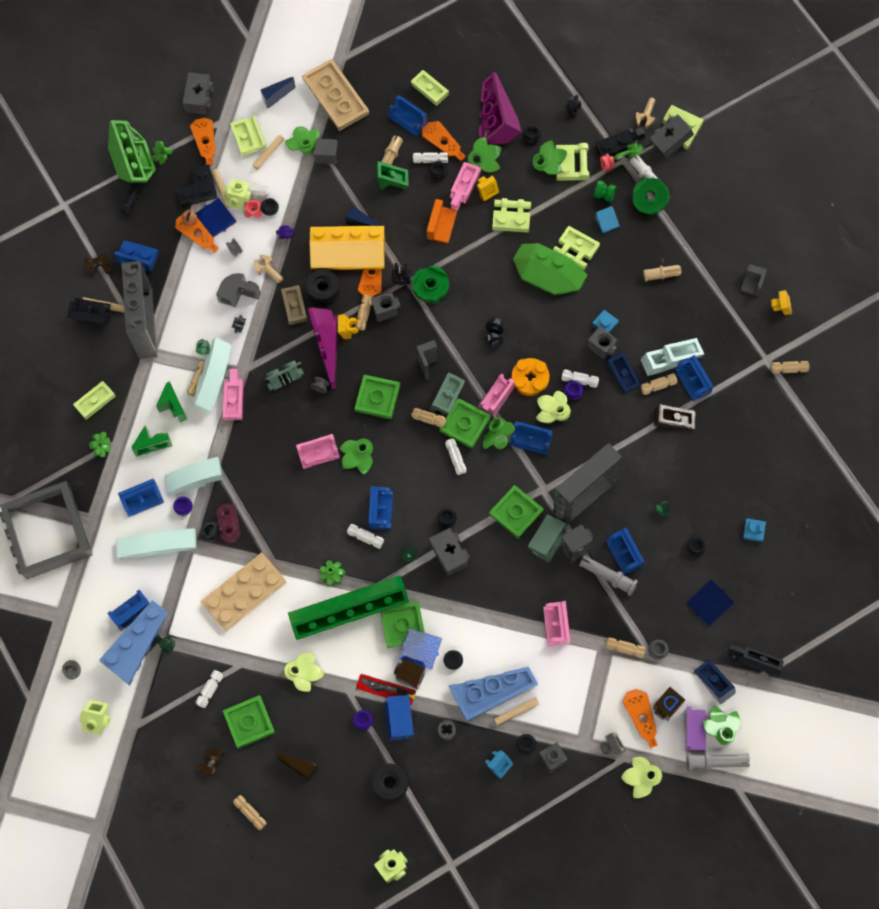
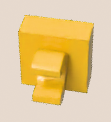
(487, 187)
(782, 303)
(345, 326)

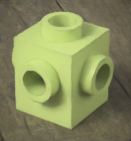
(237, 194)
(95, 717)
(391, 873)

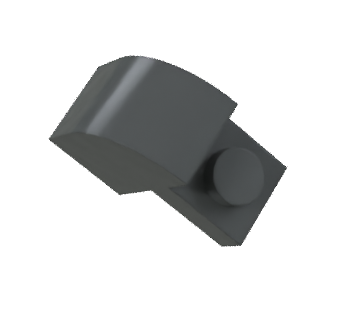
(233, 287)

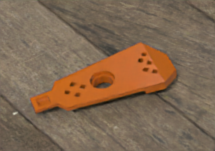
(204, 133)
(439, 135)
(190, 232)
(371, 281)
(641, 708)

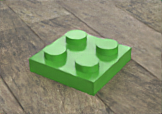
(377, 397)
(465, 423)
(516, 511)
(399, 620)
(248, 721)

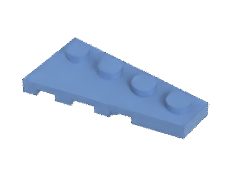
(130, 648)
(485, 694)

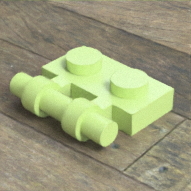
(511, 221)
(578, 243)

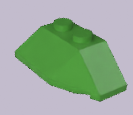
(129, 152)
(548, 269)

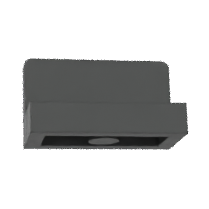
(427, 354)

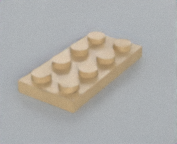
(335, 94)
(243, 592)

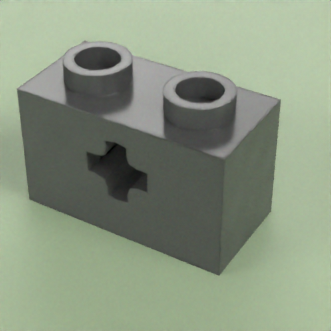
(197, 93)
(668, 144)
(576, 543)
(450, 562)

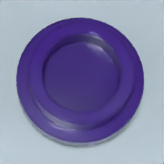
(284, 232)
(573, 390)
(182, 506)
(363, 720)

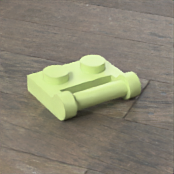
(568, 165)

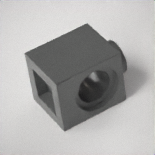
(385, 313)
(599, 336)
(553, 758)

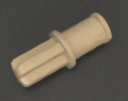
(392, 150)
(662, 272)

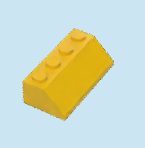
(347, 247)

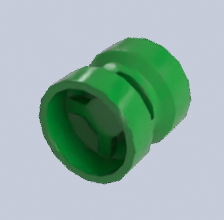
(605, 191)

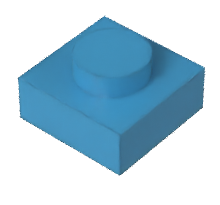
(605, 321)

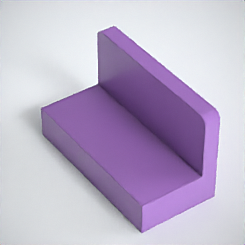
(694, 731)

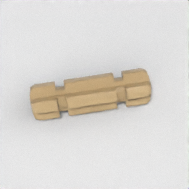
(363, 312)
(790, 367)
(659, 384)
(192, 388)
(428, 417)
(625, 647)
(249, 812)

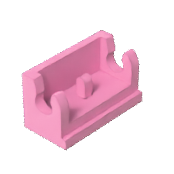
(497, 395)
(317, 451)
(556, 624)

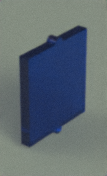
(216, 217)
(710, 602)
(420, 648)

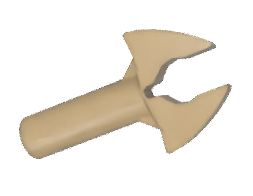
(646, 114)
(267, 268)

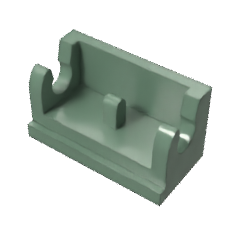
(447, 394)
(548, 538)

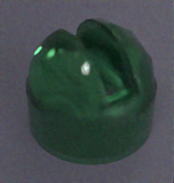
(202, 347)
(663, 508)
(409, 553)
(167, 644)

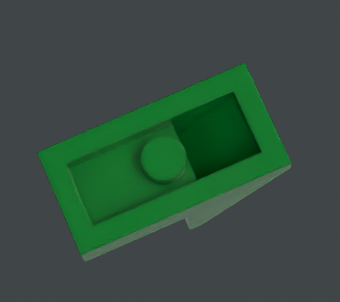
(391, 175)
(169, 400)
(146, 444)

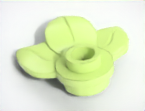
(551, 406)
(306, 673)
(639, 778)

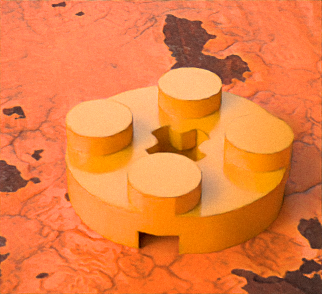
(533, 366)

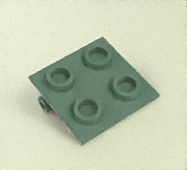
(291, 368)

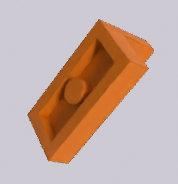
(441, 222)

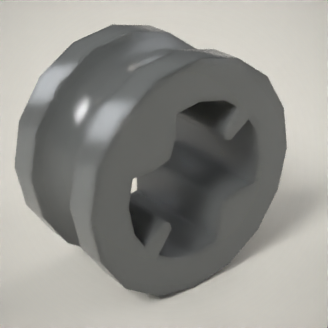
(234, 247)
(320, 385)
(68, 664)
(446, 736)

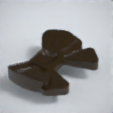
(103, 260)
(210, 768)

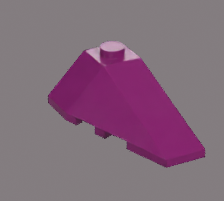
(498, 117)
(326, 334)

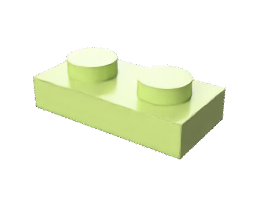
(429, 87)
(94, 400)

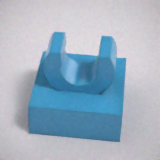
(754, 530)
(500, 763)

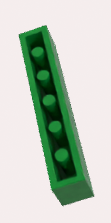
(348, 607)

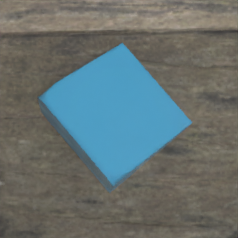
(607, 219)

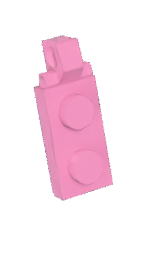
(464, 184)
(233, 397)

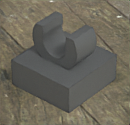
(614, 744)

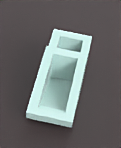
(670, 356)
(194, 475)

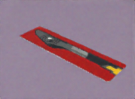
(383, 688)

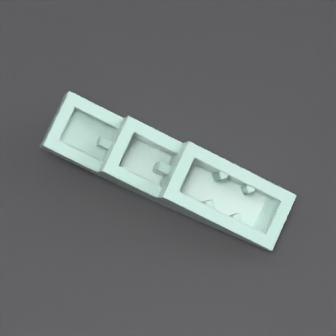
(212, 376)
(156, 543)

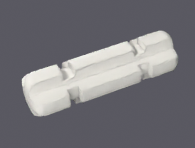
(430, 157)
(256, 190)
(581, 378)
(455, 456)
(365, 536)
(209, 689)

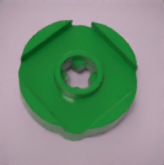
(640, 196)
(435, 293)

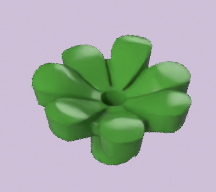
(161, 152)
(100, 444)
(334, 575)

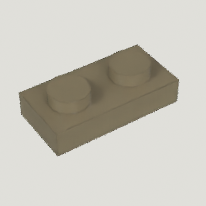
(294, 305)

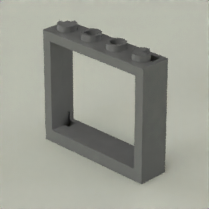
(139, 310)
(587, 484)
(57, 561)

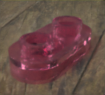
(227, 522)

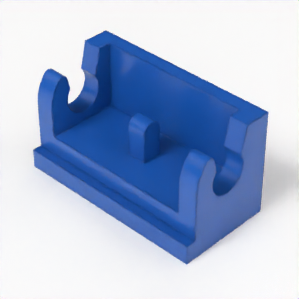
(407, 115)
(694, 378)
(531, 438)
(141, 497)
(380, 508)
(625, 551)
(129, 610)
(398, 717)

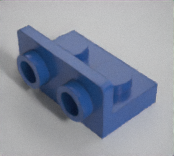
(135, 252)

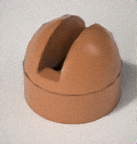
(192, 218)

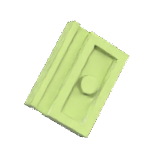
(248, 135)

